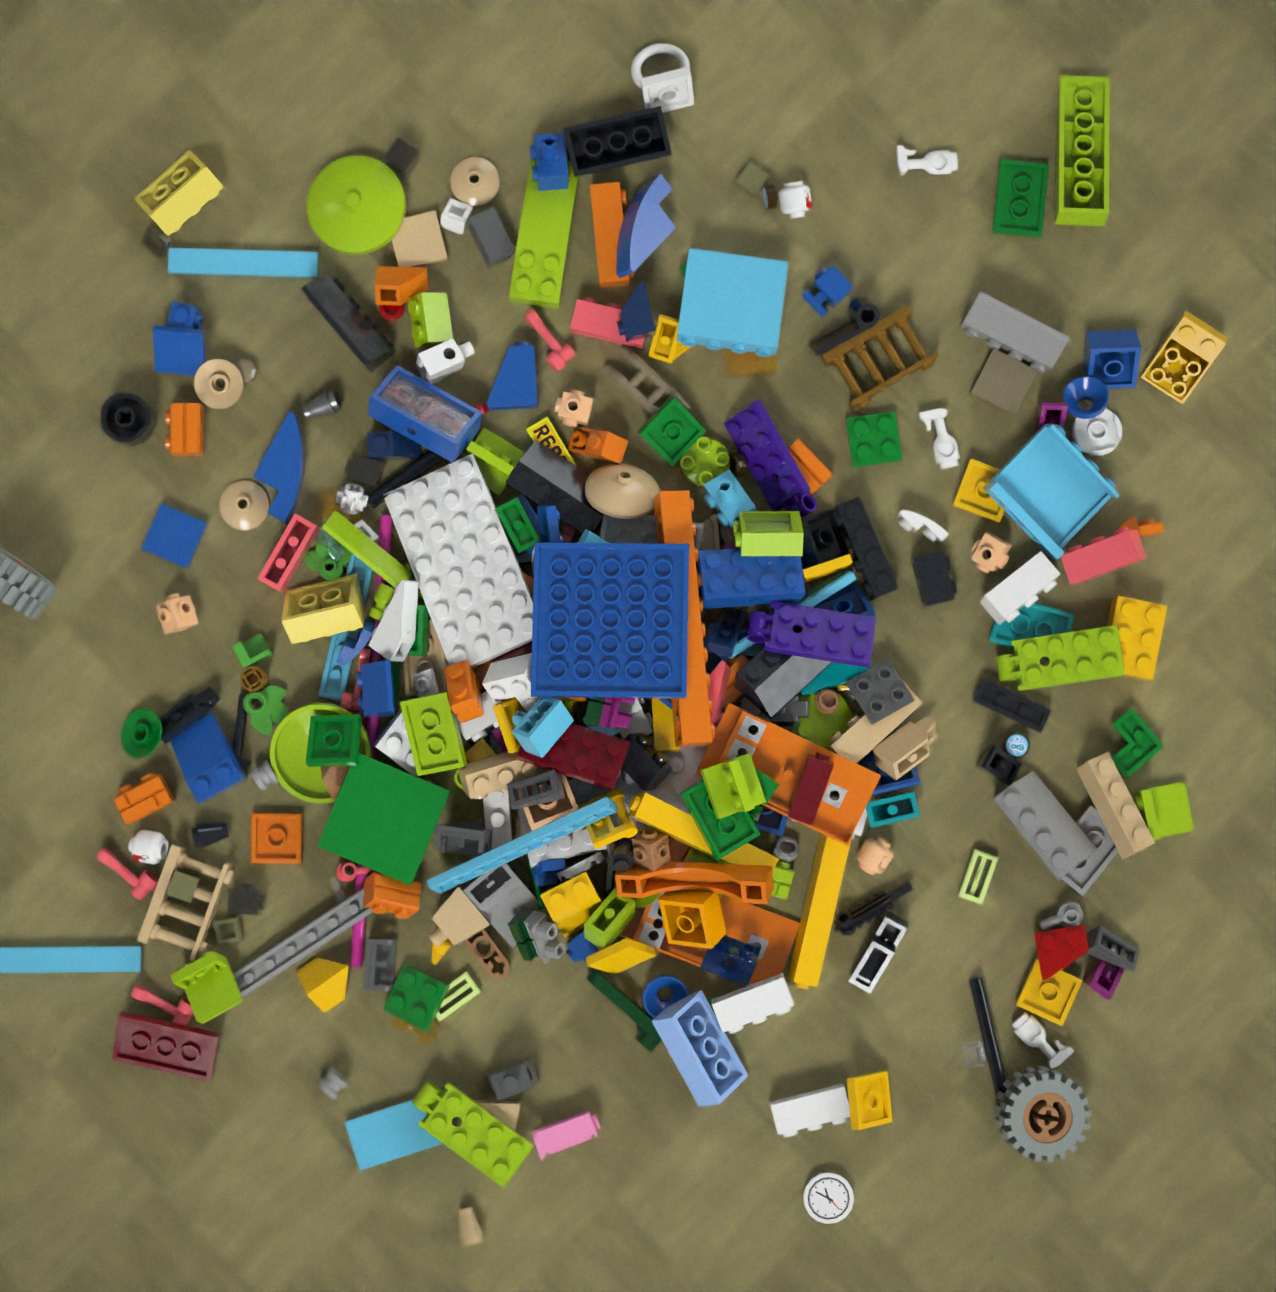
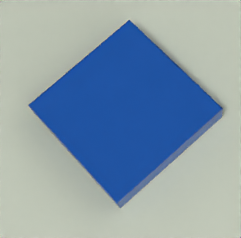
(178, 349)
(174, 536)

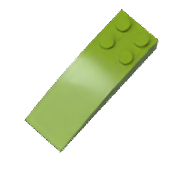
(1082, 151)
(543, 243)

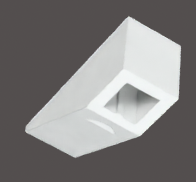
(398, 625)

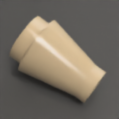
(469, 1228)

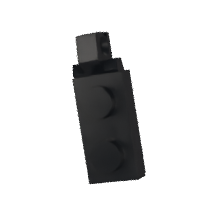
(187, 713)

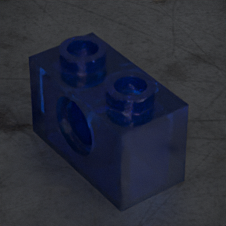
(731, 960)

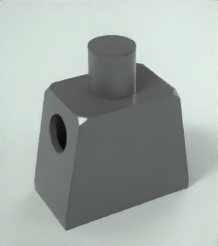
(512, 1079)

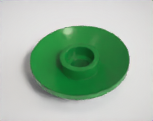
(141, 733)

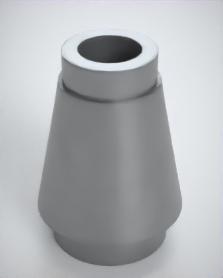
(322, 405)

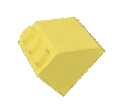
(179, 193)
(323, 609)

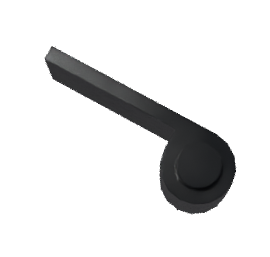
(863, 316)
(618, 858)

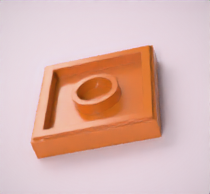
(276, 838)

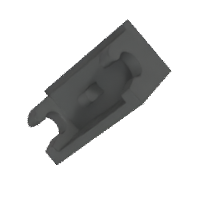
(490, 237)
(463, 839)
(379, 964)

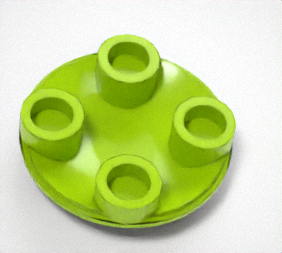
(705, 461)

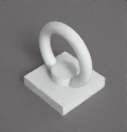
(669, 89)

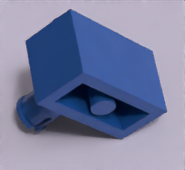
(550, 162)

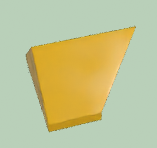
(664, 342)
(324, 982)

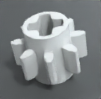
(351, 498)

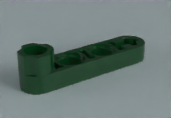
(648, 1036)

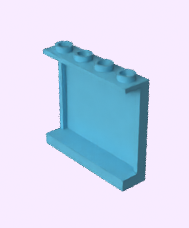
(732, 302)
(1050, 489)

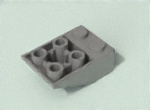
(500, 897)

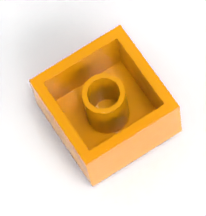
(692, 918)

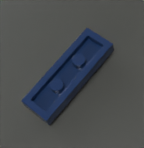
(727, 631)

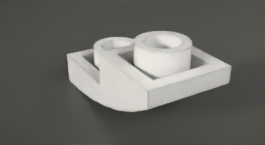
(913, 521)

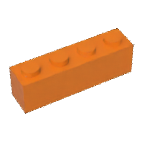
(607, 220)

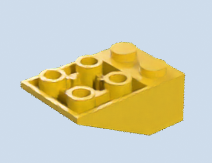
(1184, 357)

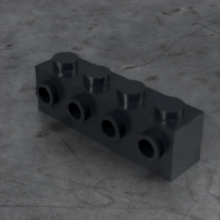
(865, 548)

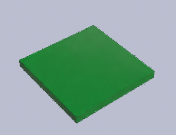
(384, 819)

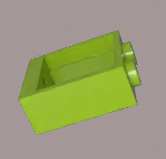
(769, 533)

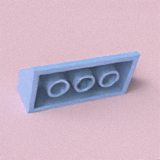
(700, 1049)

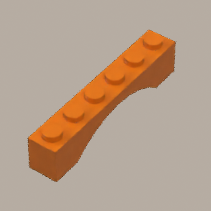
(742, 882)

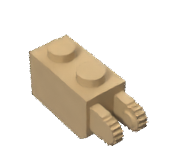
(905, 747)

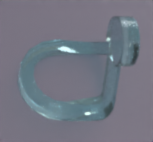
(333, 549)

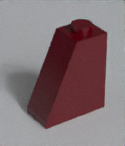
(810, 788)

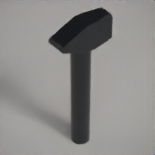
(239, 732)

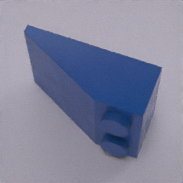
(207, 759)

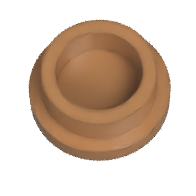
(826, 701)

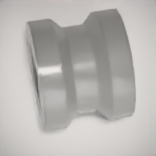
(264, 775)
(332, 1083)

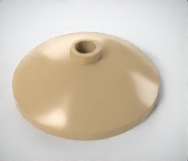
(621, 491)

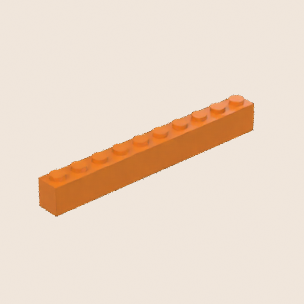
(692, 714)

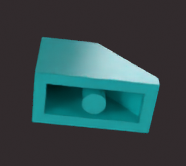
(892, 809)

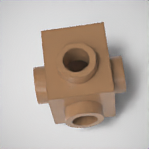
(651, 849)

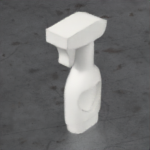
(934, 162)
(944, 446)
(1034, 1035)

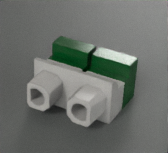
(535, 936)

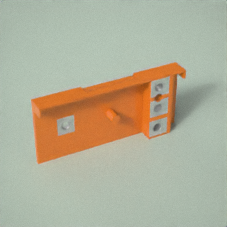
(783, 758)
(742, 922)

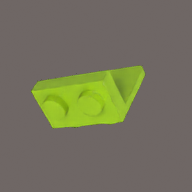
(1165, 809)
(208, 986)

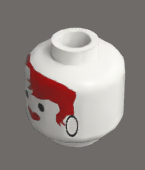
(795, 199)
(148, 847)

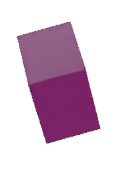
(1051, 414)
(1104, 978)

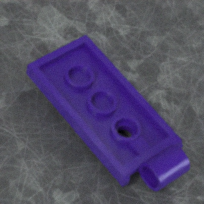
(768, 455)
(824, 633)

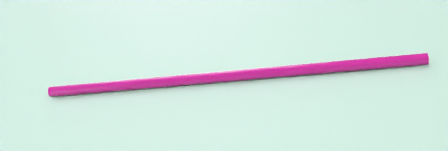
(372, 727)

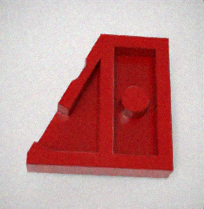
(1059, 949)

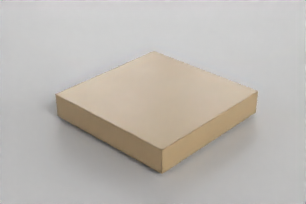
(419, 241)

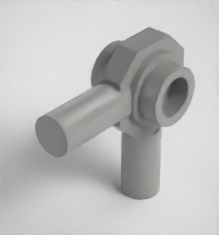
(1067, 914)

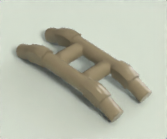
(645, 370)

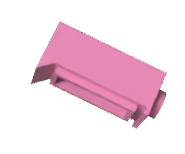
(566, 1133)

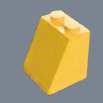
(572, 902)

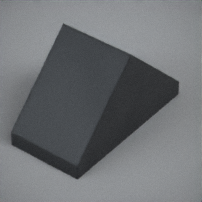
(999, 764)

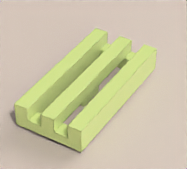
(984, 856)
(471, 983)

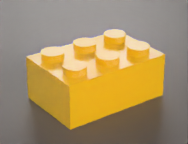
(1140, 634)

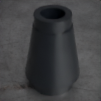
(208, 834)

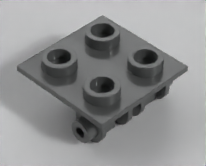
(879, 691)

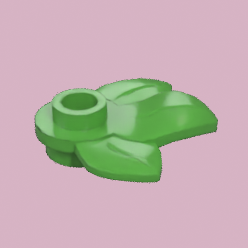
(319, 560)
(270, 710)

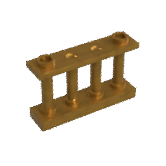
(858, 345)

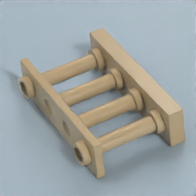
(160, 905)

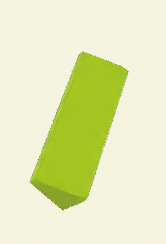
(365, 549)

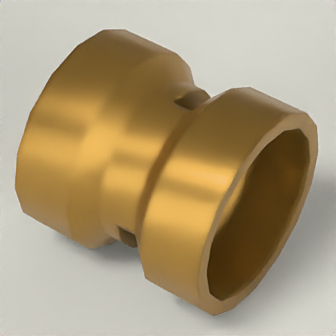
(258, 680)

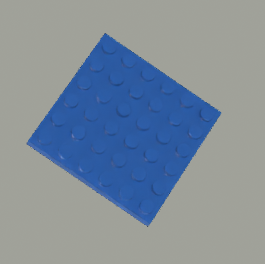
(610, 620)

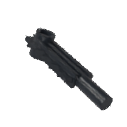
(872, 908)

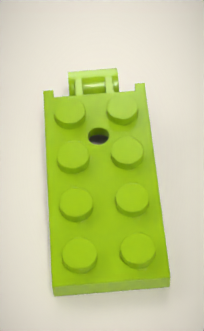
(1072, 657)
(479, 1139)

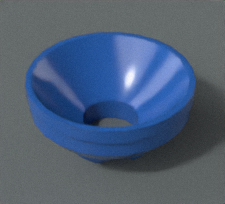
(1086, 389)
(653, 1003)

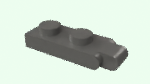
(789, 714)

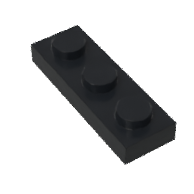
(1011, 705)

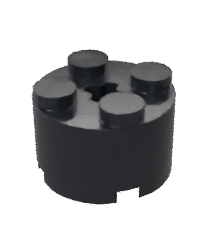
(140, 413)

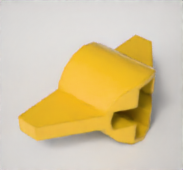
(438, 952)

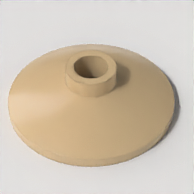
(475, 193)
(207, 383)
(256, 508)

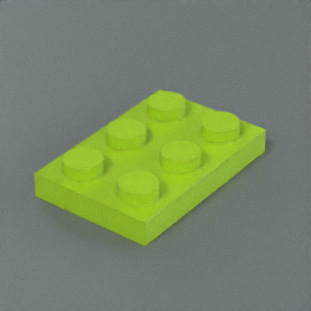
(433, 734)

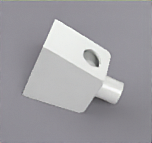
(435, 367)

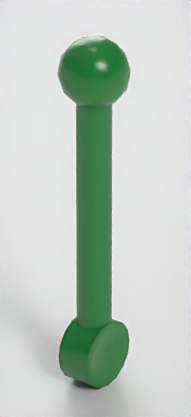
(540, 904)

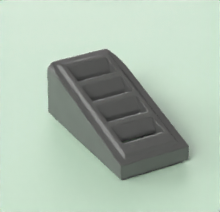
(538, 798)
(1097, 942)

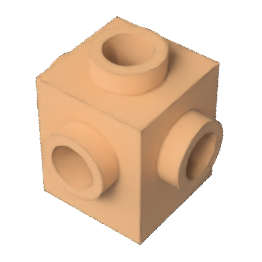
(578, 416)
(999, 549)
(176, 613)

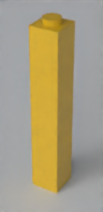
(683, 828)
(818, 912)

